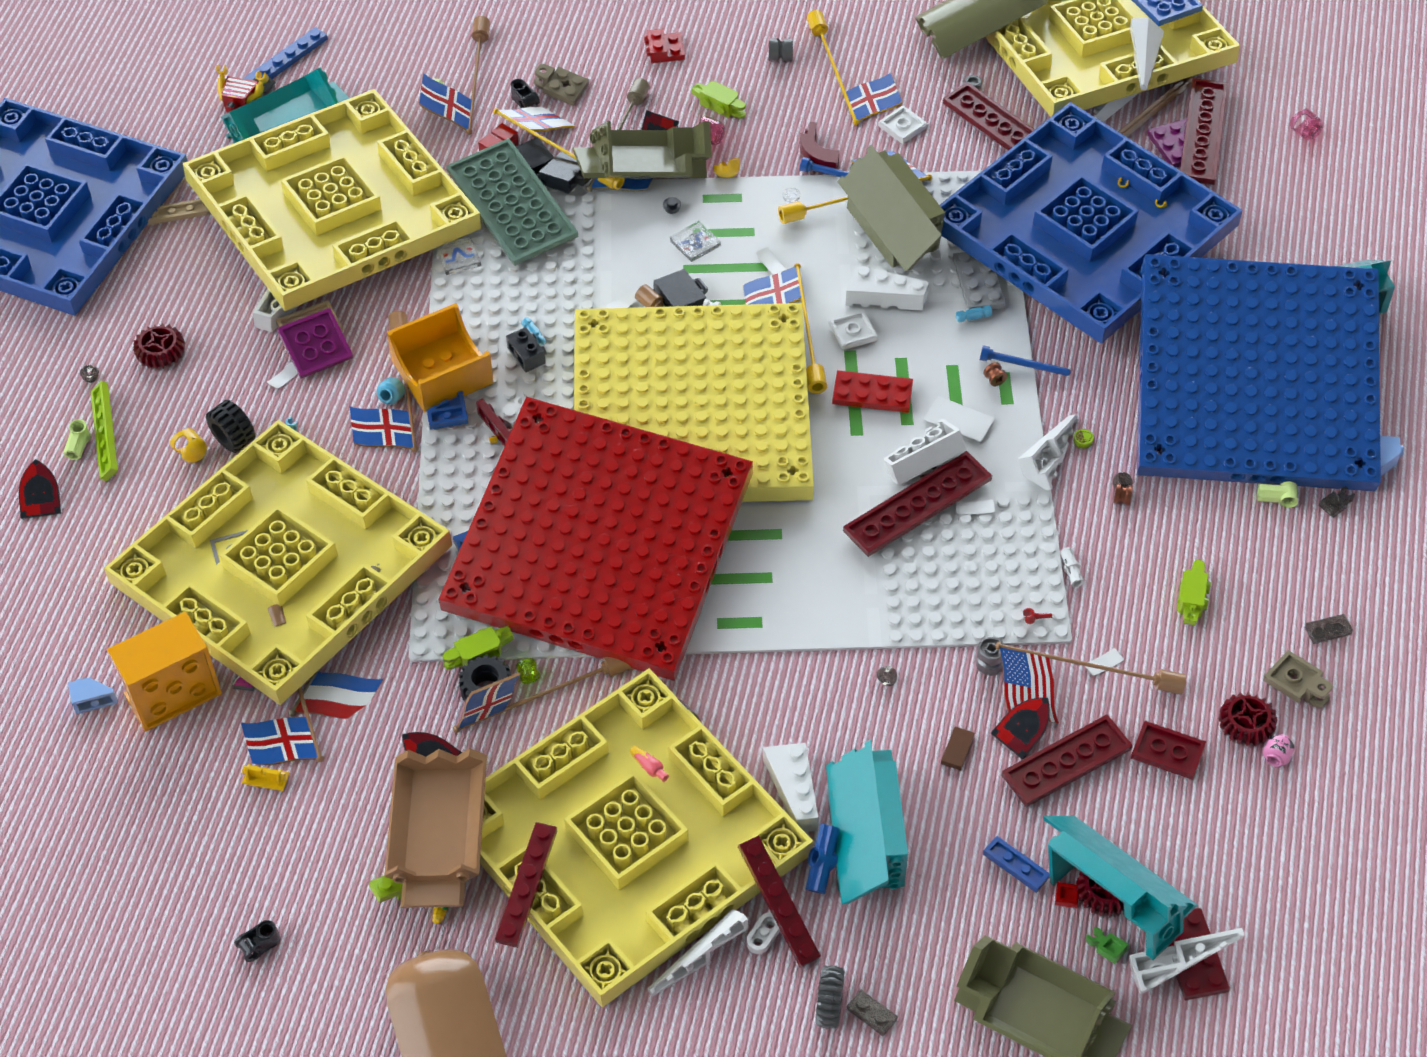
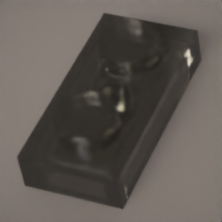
(1328, 628)
(872, 1012)

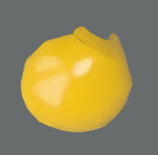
(727, 171)

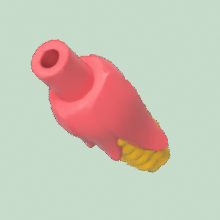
(649, 763)

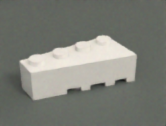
(925, 452)

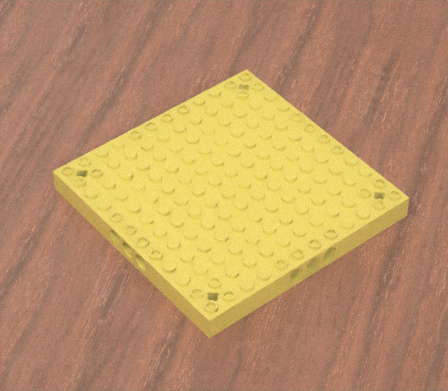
(1087, 53)
(331, 198)
(708, 379)
(306, 548)
(633, 857)

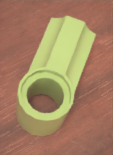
(77, 439)
(1285, 493)

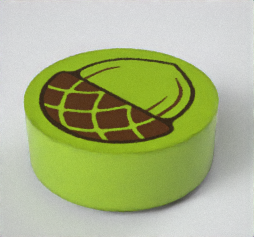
(1083, 438)

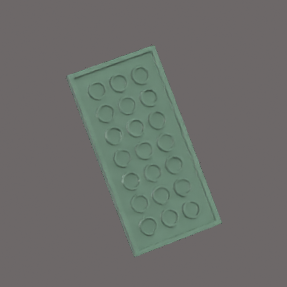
(512, 201)

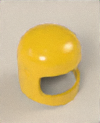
(196, 446)

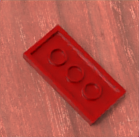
(872, 391)

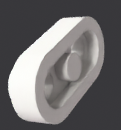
(762, 934)

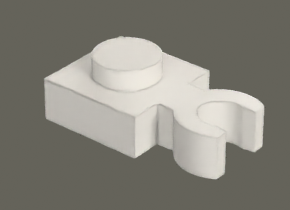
(510, 412)

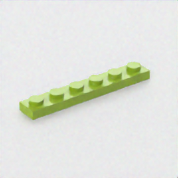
(104, 431)

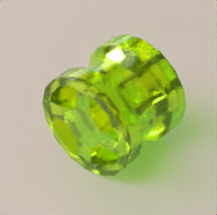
(528, 670)

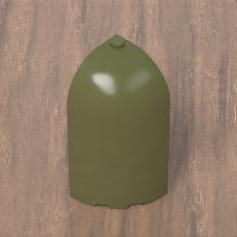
(963, 22)

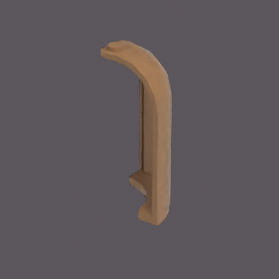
(442, 1007)

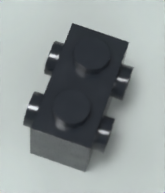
(526, 349)

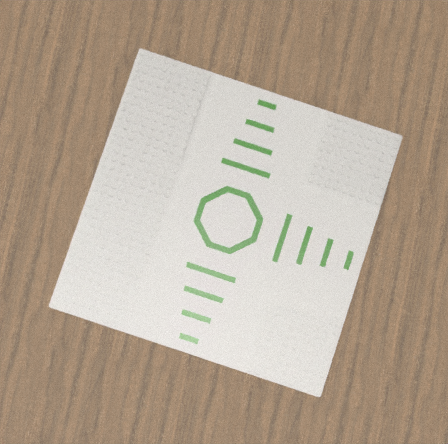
(787, 565)

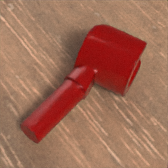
(1031, 615)

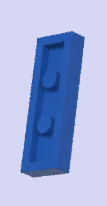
(1016, 864)

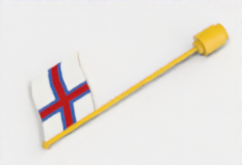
(541, 119)

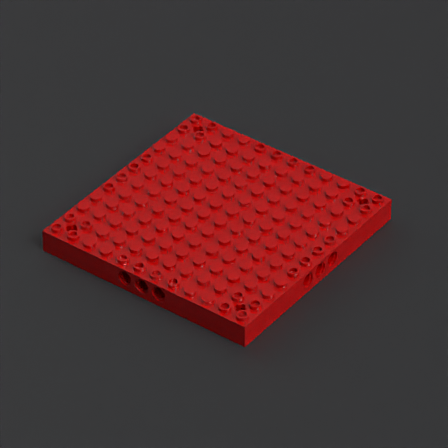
(598, 537)

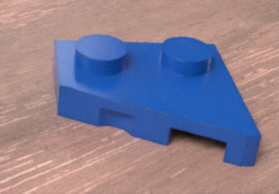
(448, 413)

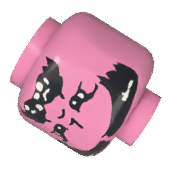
(1278, 750)

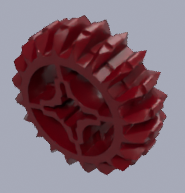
(159, 346)
(1251, 714)
(1097, 897)

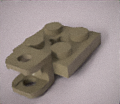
(555, 79)
(1305, 686)

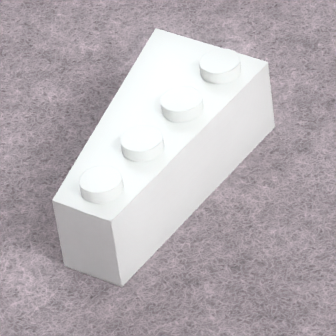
(886, 289)
(268, 311)
(793, 780)

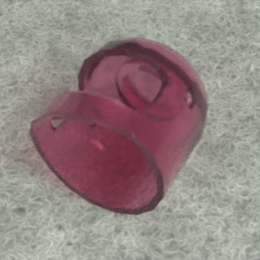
(1310, 127)
(717, 129)

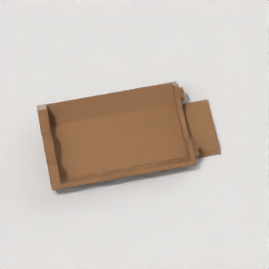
(436, 826)

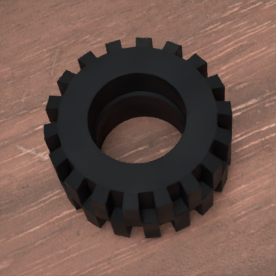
(230, 426)
(481, 670)

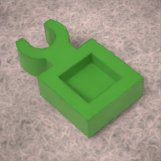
(1108, 946)

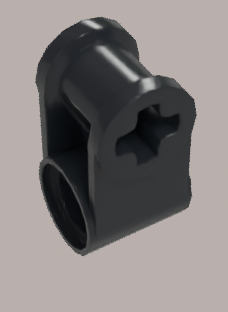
(523, 94)
(257, 941)

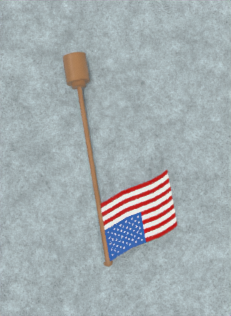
(1030, 676)

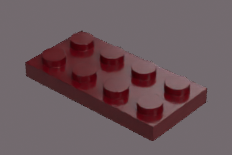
(1206, 976)

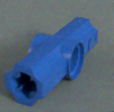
(822, 858)

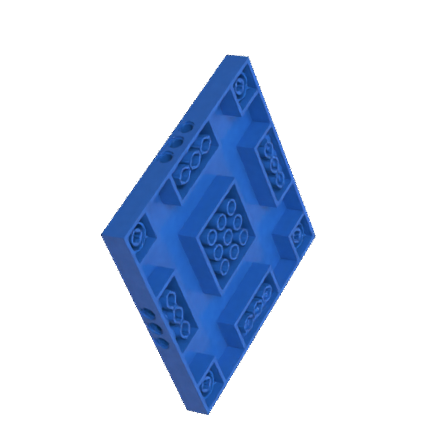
(72, 202)
(1067, 231)
(1259, 373)

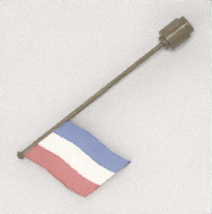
(336, 693)

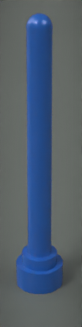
(808, 165)
(988, 354)

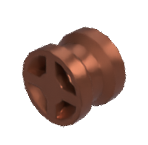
(995, 374)
(1123, 494)

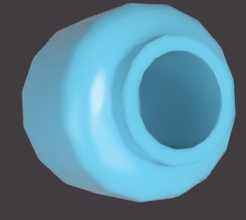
(390, 390)

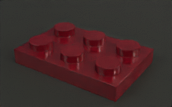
(1168, 750)

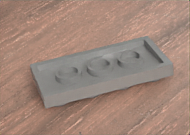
(978, 283)

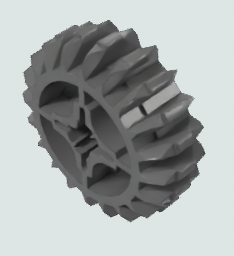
(829, 996)

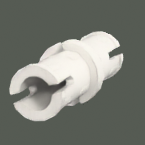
(1072, 567)

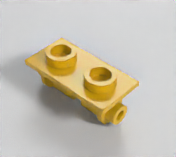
(265, 777)

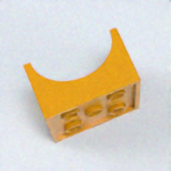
(439, 357)
(165, 671)

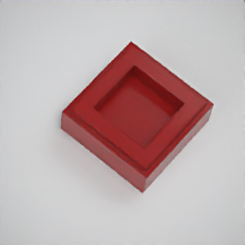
(1066, 895)

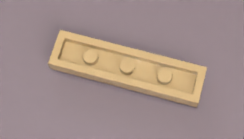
(178, 211)

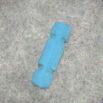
(974, 313)
(529, 324)

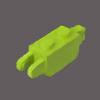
(720, 99)
(1192, 593)
(483, 642)

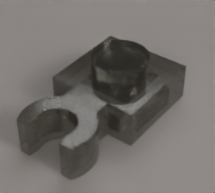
(1336, 503)

